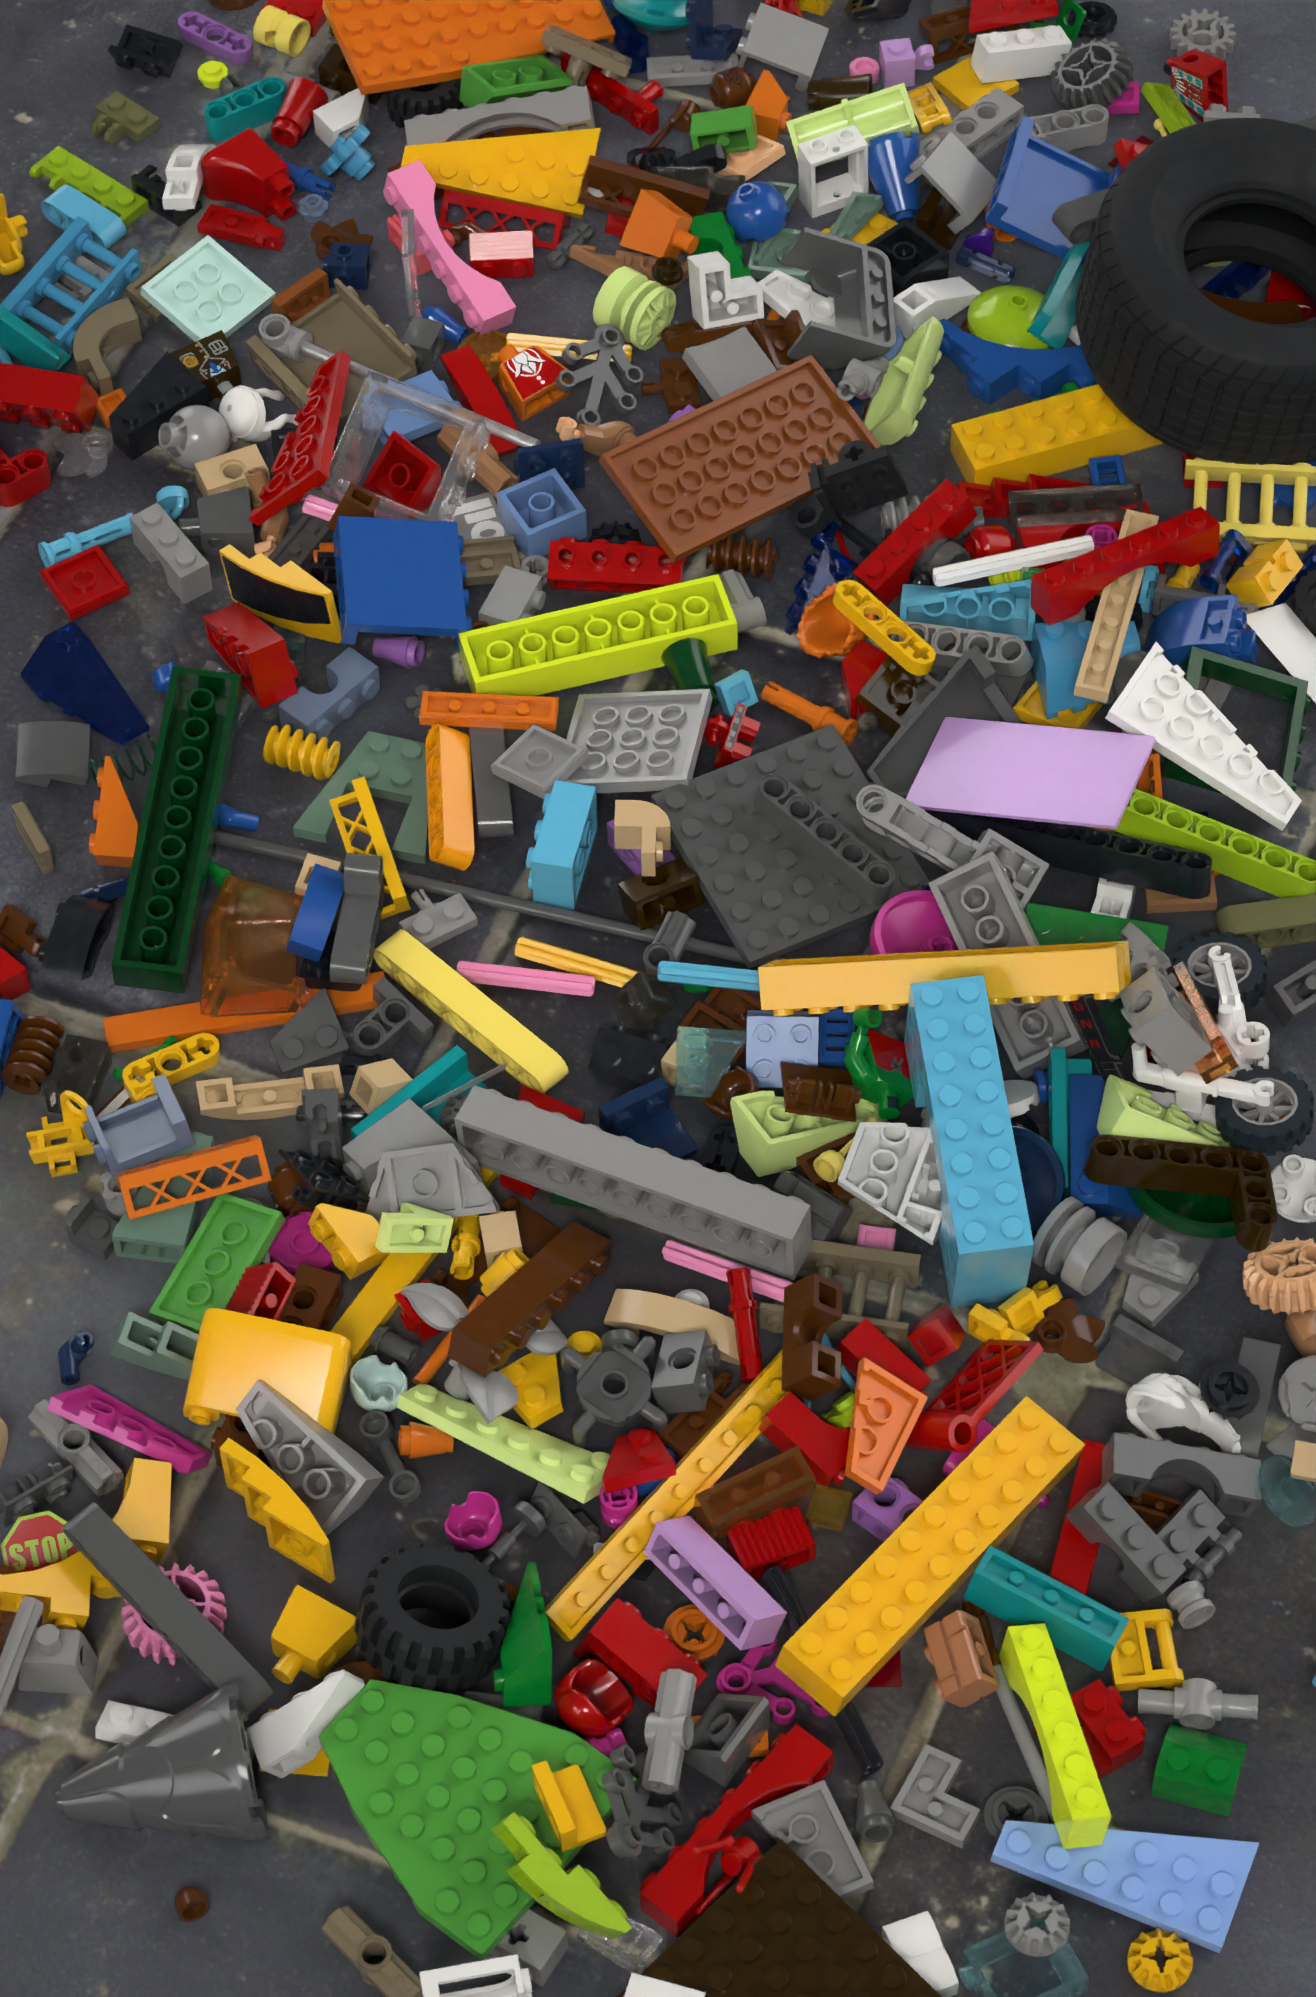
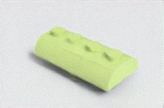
(872, 114)
(900, 395)

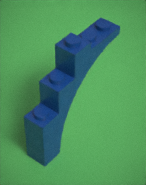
(999, 369)

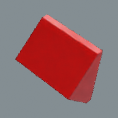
(404, 474)

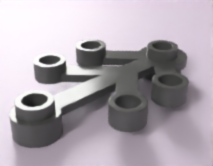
(600, 373)
(625, 1834)

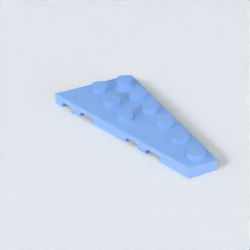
(1150, 1877)

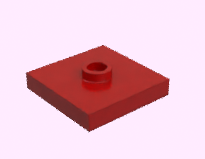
(84, 582)

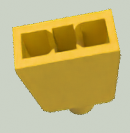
(310, 1636)

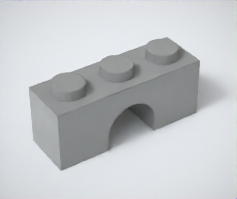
(162, 539)

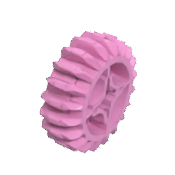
(190, 1584)

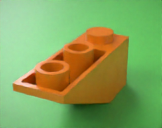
(116, 821)

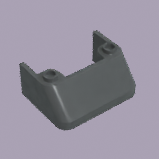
(862, 295)

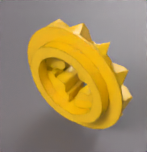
(1147, 1972)

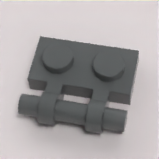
(1190, 1526)

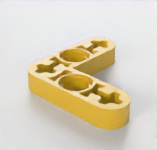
(177, 1051)

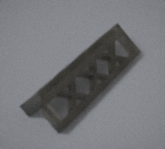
(1072, 505)

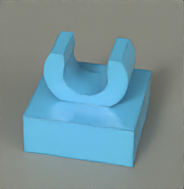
(735, 689)

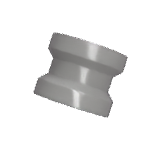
(1191, 1604)

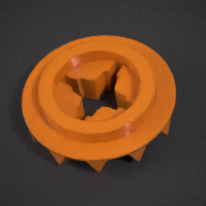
(694, 1619)

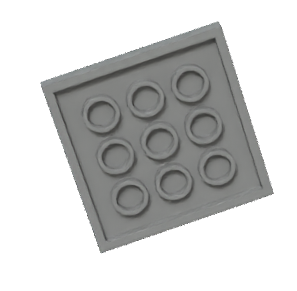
(639, 738)

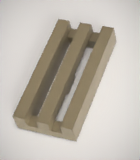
(33, 837)

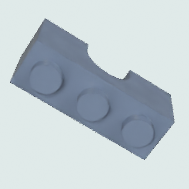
(352, 683)

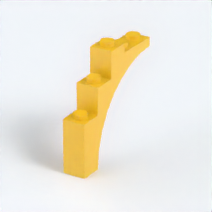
(68, 1584)

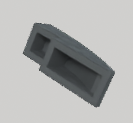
(1262, 1361)

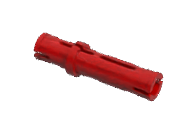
(744, 1309)

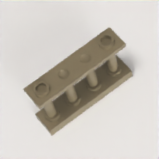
(863, 1265)

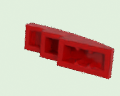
(479, 393)
(995, 497)

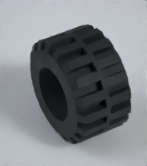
(423, 99)

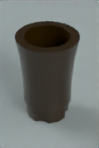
(831, 91)

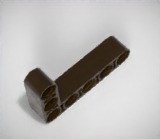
(1196, 1170)

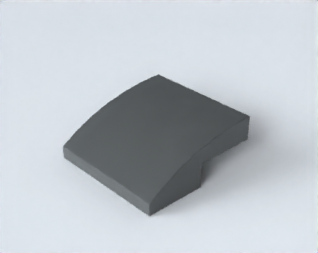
(52, 752)

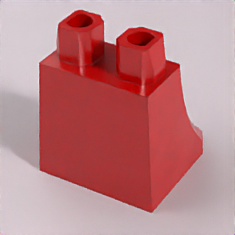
(249, 174)

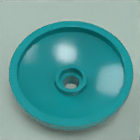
(654, 15)

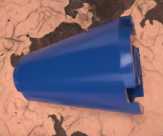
(888, 167)

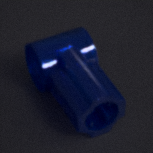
(631, 43)

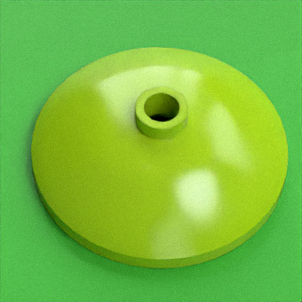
(1005, 315)

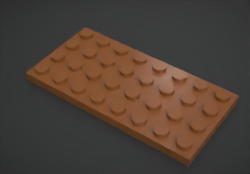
(734, 457)

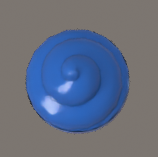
(162, 677)

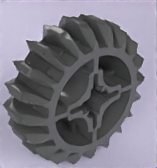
(1092, 74)

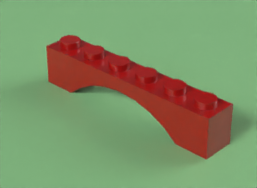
(1072, 584)
(679, 1887)

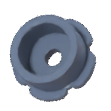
(313, 208)

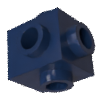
(349, 264)

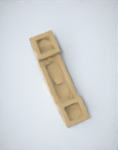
(263, 1099)
(669, 1315)

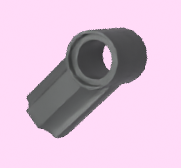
(669, 941)

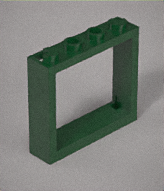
(1256, 679)

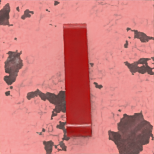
(1074, 1554)

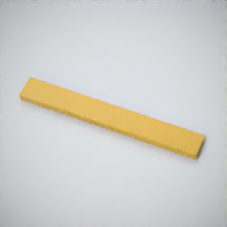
(377, 1301)

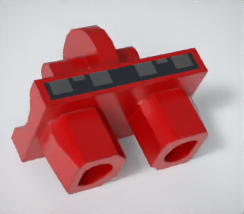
(727, 733)

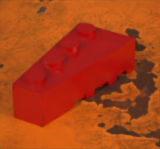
(254, 652)

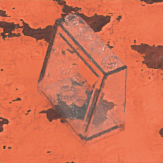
(364, 427)

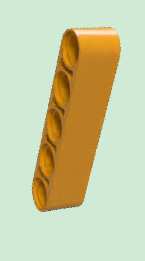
(449, 797)

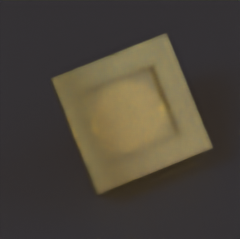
(829, 1508)

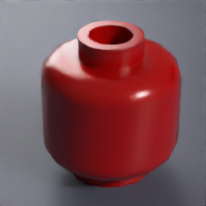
(989, 541)

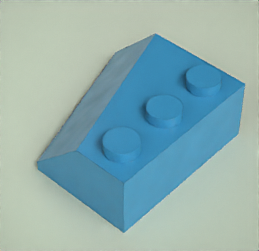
(1058, 659)

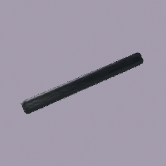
(848, 1718)

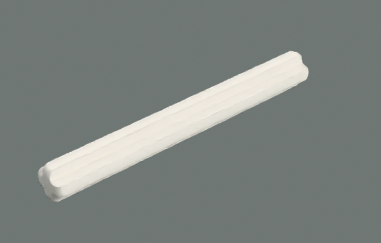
(1012, 561)

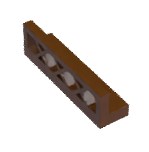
(949, 25)
(625, 181)

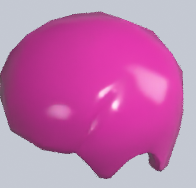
(475, 1522)

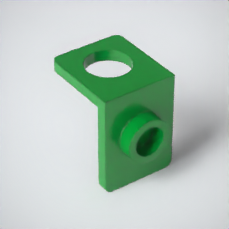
(1071, 31)

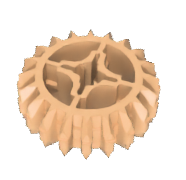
(1282, 1276)

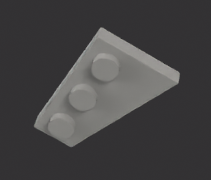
(819, 1836)

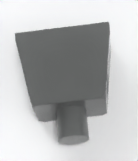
(222, 522)

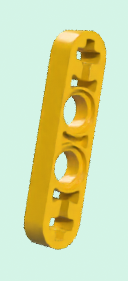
(912, 654)

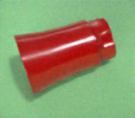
(297, 111)

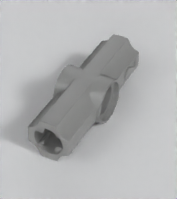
(88, 1460)
(669, 1731)

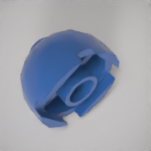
(756, 211)

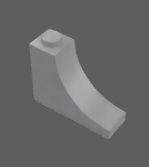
(400, 1129)

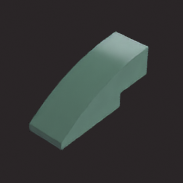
(155, 1347)

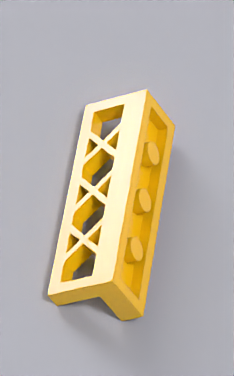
(378, 841)

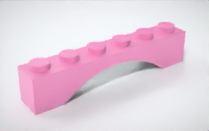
(480, 298)

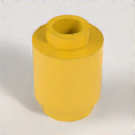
(502, 1270)

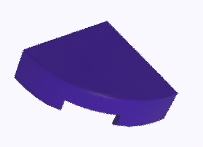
(981, 241)

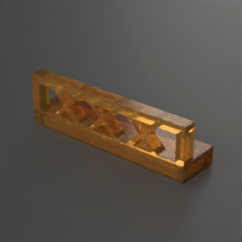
(1220, 1059)

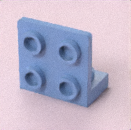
(779, 1039)

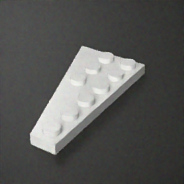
(1199, 738)

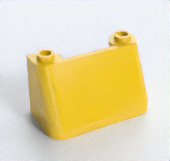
(294, 1360)

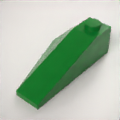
(526, 1649)

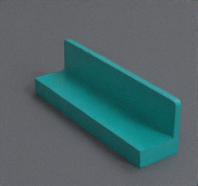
(1058, 308)
(30, 345)
(437, 1080)
(1058, 1101)
(1030, 1597)

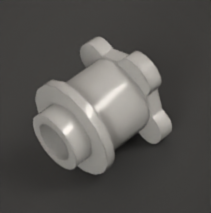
(112, 1194)

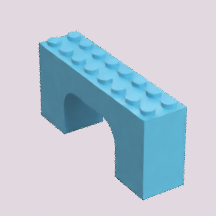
(960, 1080)

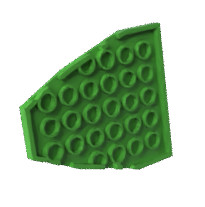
(430, 1784)

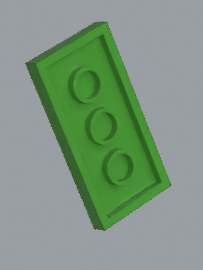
(227, 1241)

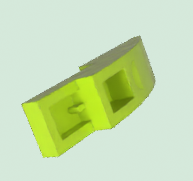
(567, 1894)

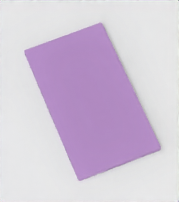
(1031, 772)

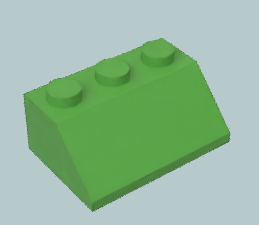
(510, 78)

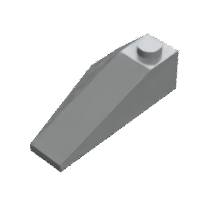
(308, 1457)

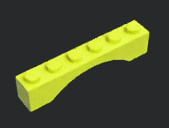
(1073, 1782)

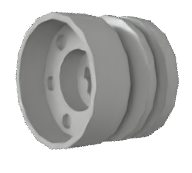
(1078, 1246)

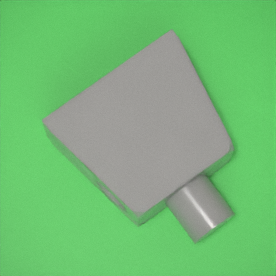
(58, 1662)

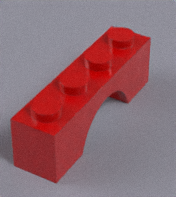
(939, 516)

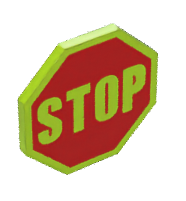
(36, 1542)

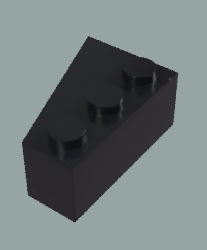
(152, 403)

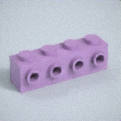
(715, 1582)

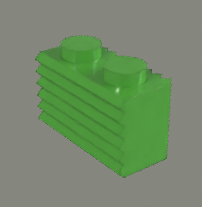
(729, 127)

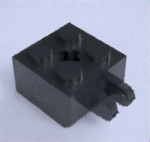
(912, 256)

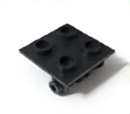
(323, 1182)

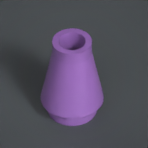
(404, 650)

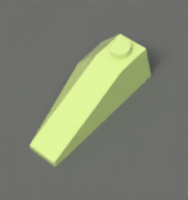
(1131, 1113)
(774, 1138)

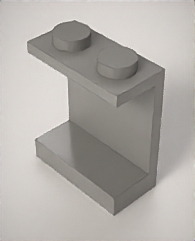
(783, 42)
(956, 176)

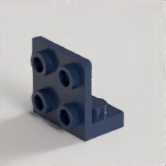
(704, 39)
(564, 456)
(647, 1120)

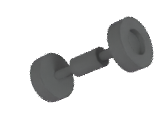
(527, 1520)

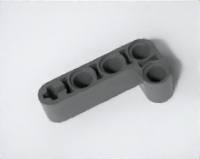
(358, 919)

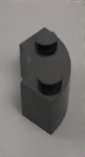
(76, 937)

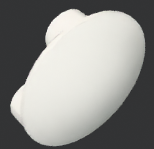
(1295, 1188)

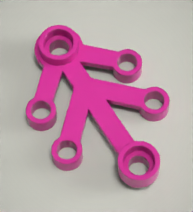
(754, 1679)

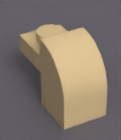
(642, 827)

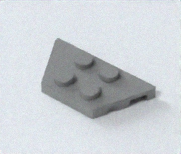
(432, 1178)

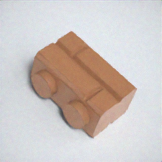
(960, 1659)

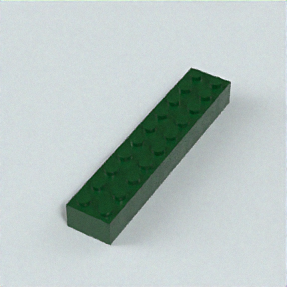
(177, 830)

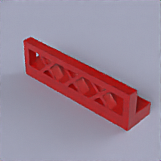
(508, 209)

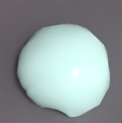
(377, 1384)

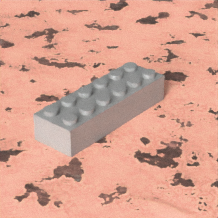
(988, 914)

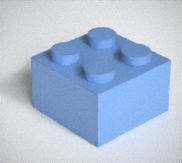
(541, 512)

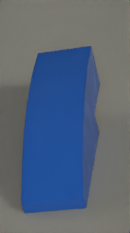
(316, 913)

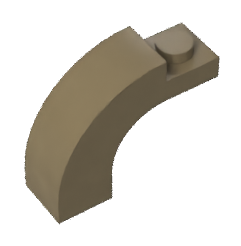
(99, 336)

